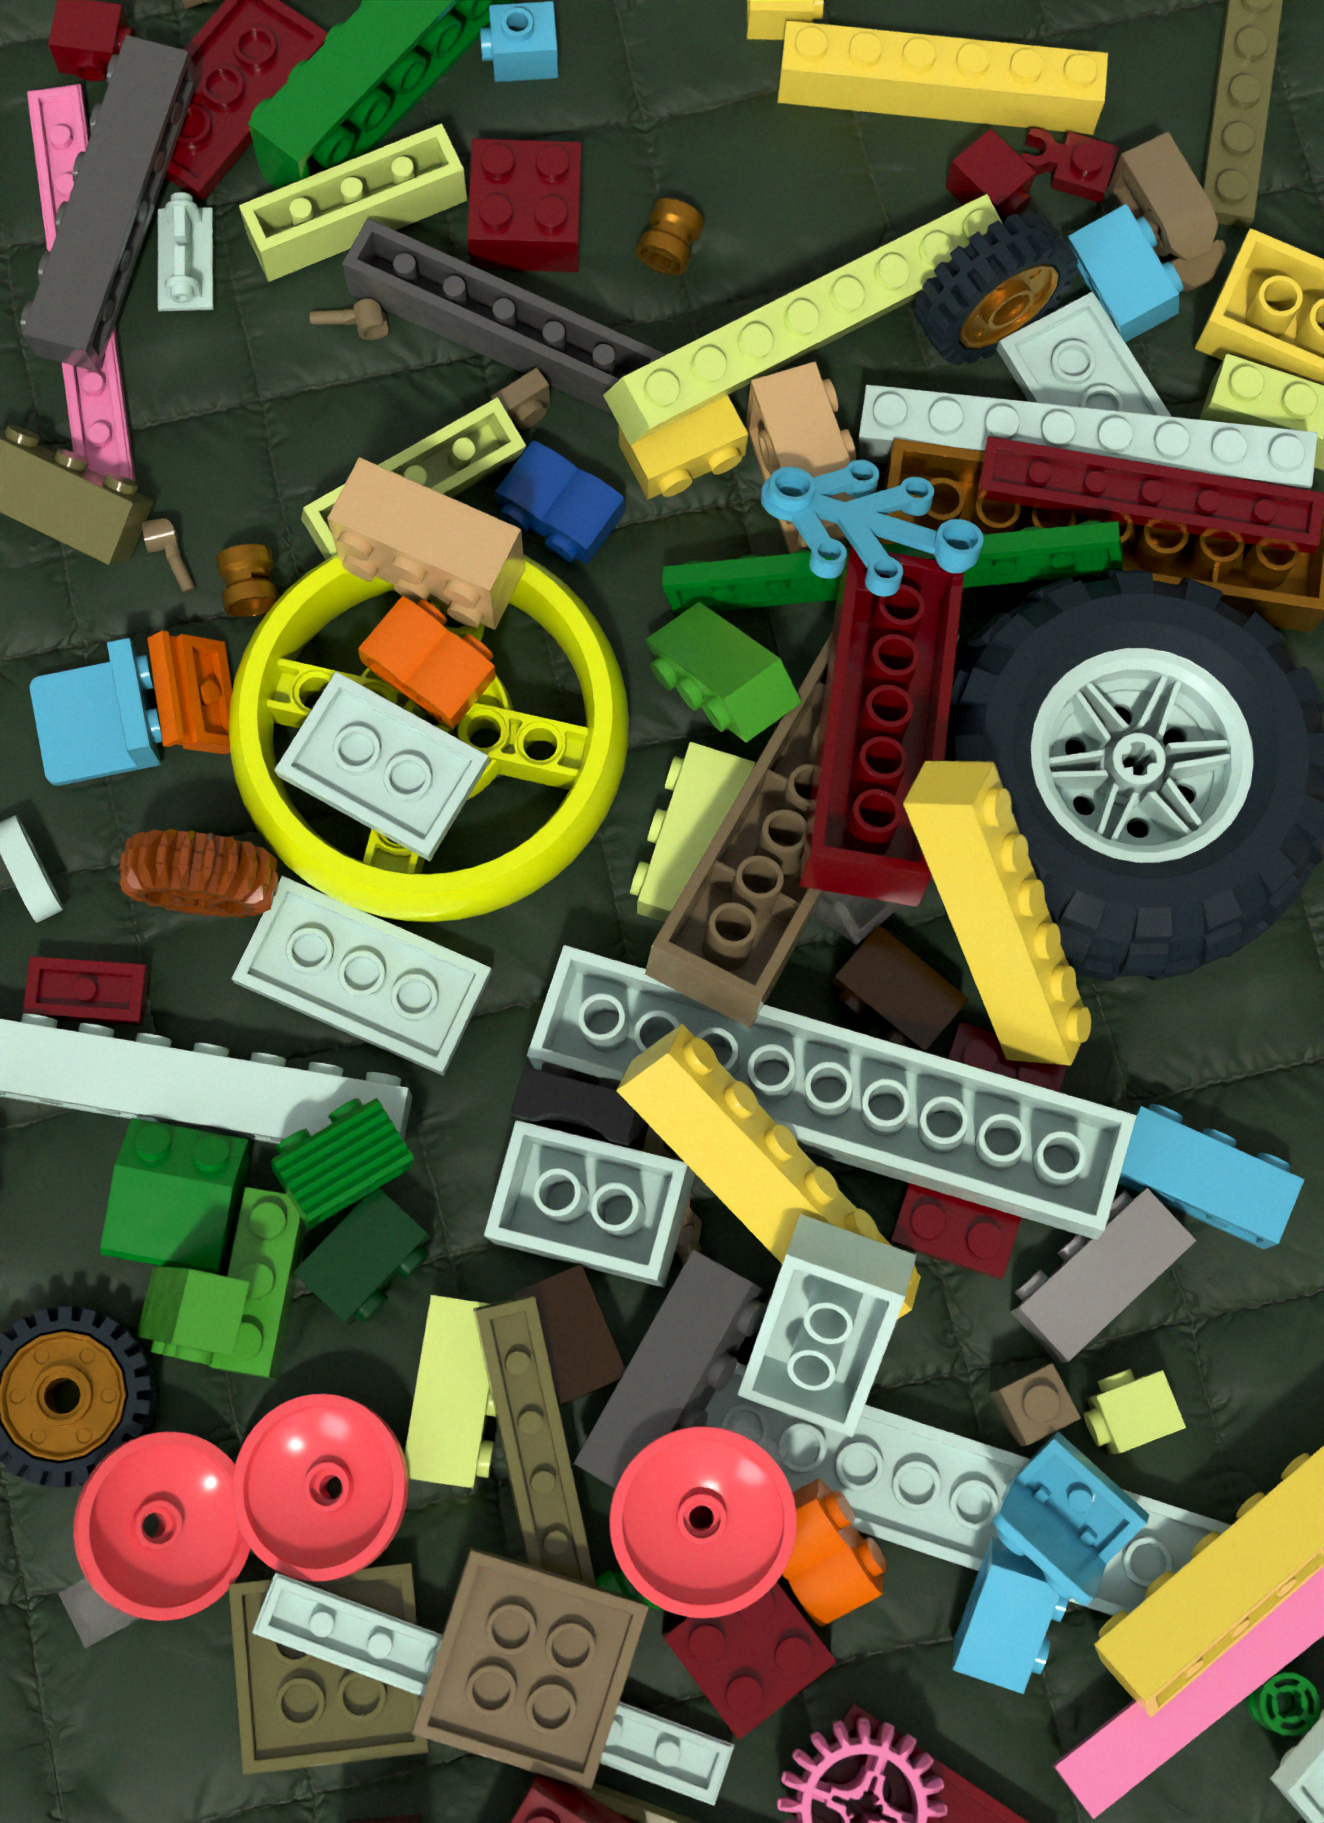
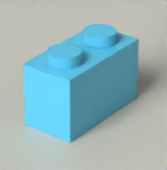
(1126, 273)
(1006, 1620)

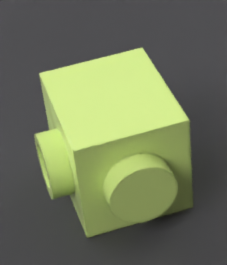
(1132, 1411)

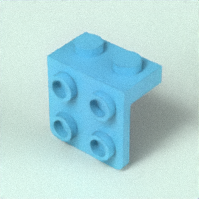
(97, 718)
(1067, 1518)

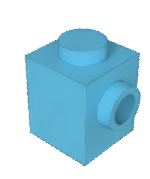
(521, 41)

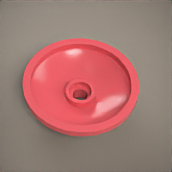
(285, 1478)
(197, 1537)
(710, 1567)

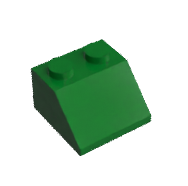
(175, 1196)

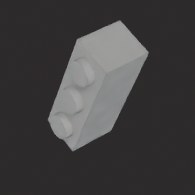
(1100, 1275)

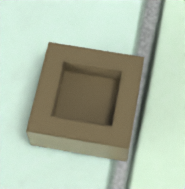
(525, 399)

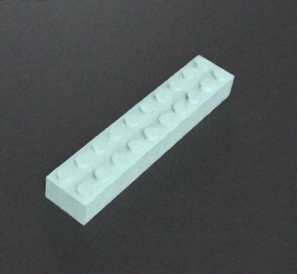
(858, 1095)

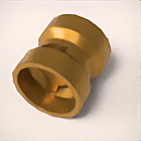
(668, 240)
(247, 580)

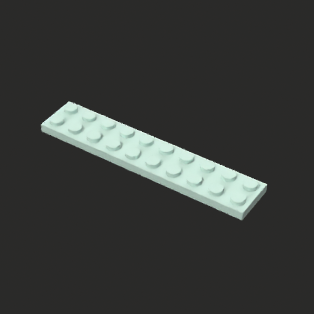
(943, 1489)

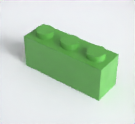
(722, 672)
(266, 1255)
(192, 1313)

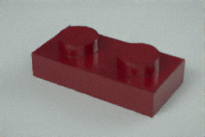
(86, 990)

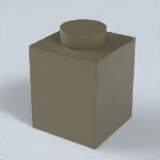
(1035, 1405)

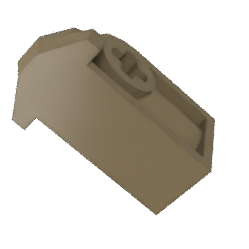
(1167, 194)

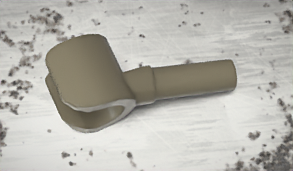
(365, 313)
(161, 536)

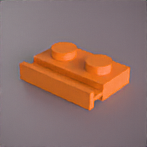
(192, 691)

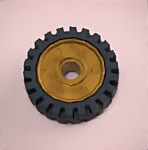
(995, 287)
(114, 1387)

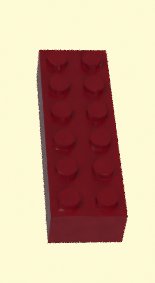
(878, 727)

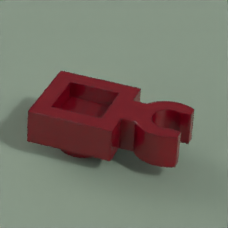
(1079, 165)

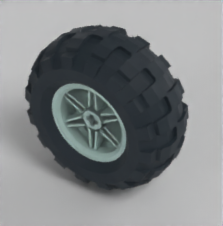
(1249, 753)

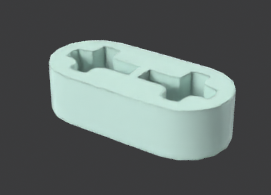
(28, 870)

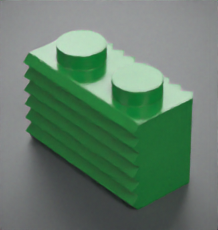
(341, 1160)

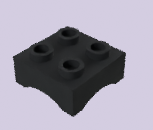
(562, 1103)

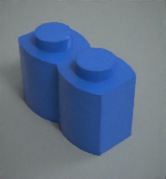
(559, 503)

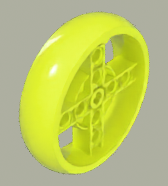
(389, 880)

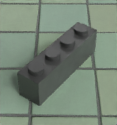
(677, 1365)

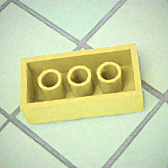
(1270, 309)

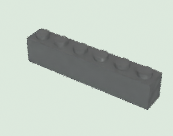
(109, 203)
(490, 314)

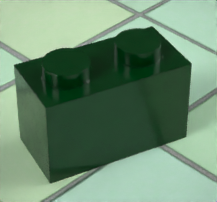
(364, 1258)

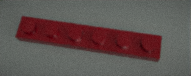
(1151, 495)

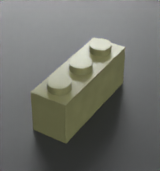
(68, 499)

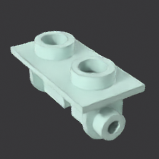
(185, 255)

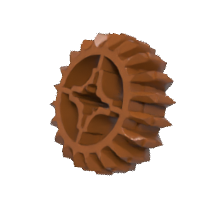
(198, 873)

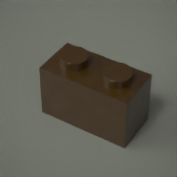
(896, 992)
(575, 1335)

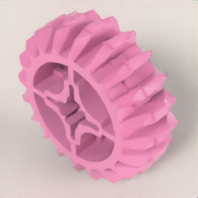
(869, 1776)

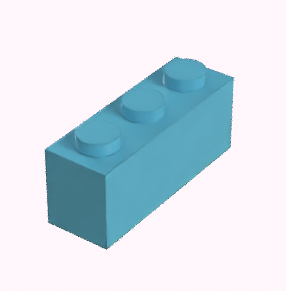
(1209, 1177)

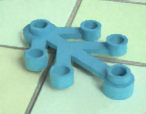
(800, 498)

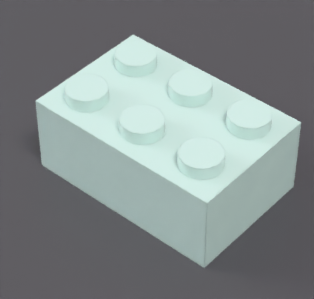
(590, 1203)
(827, 1325)

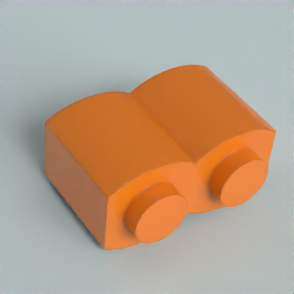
(428, 661)
(830, 1560)

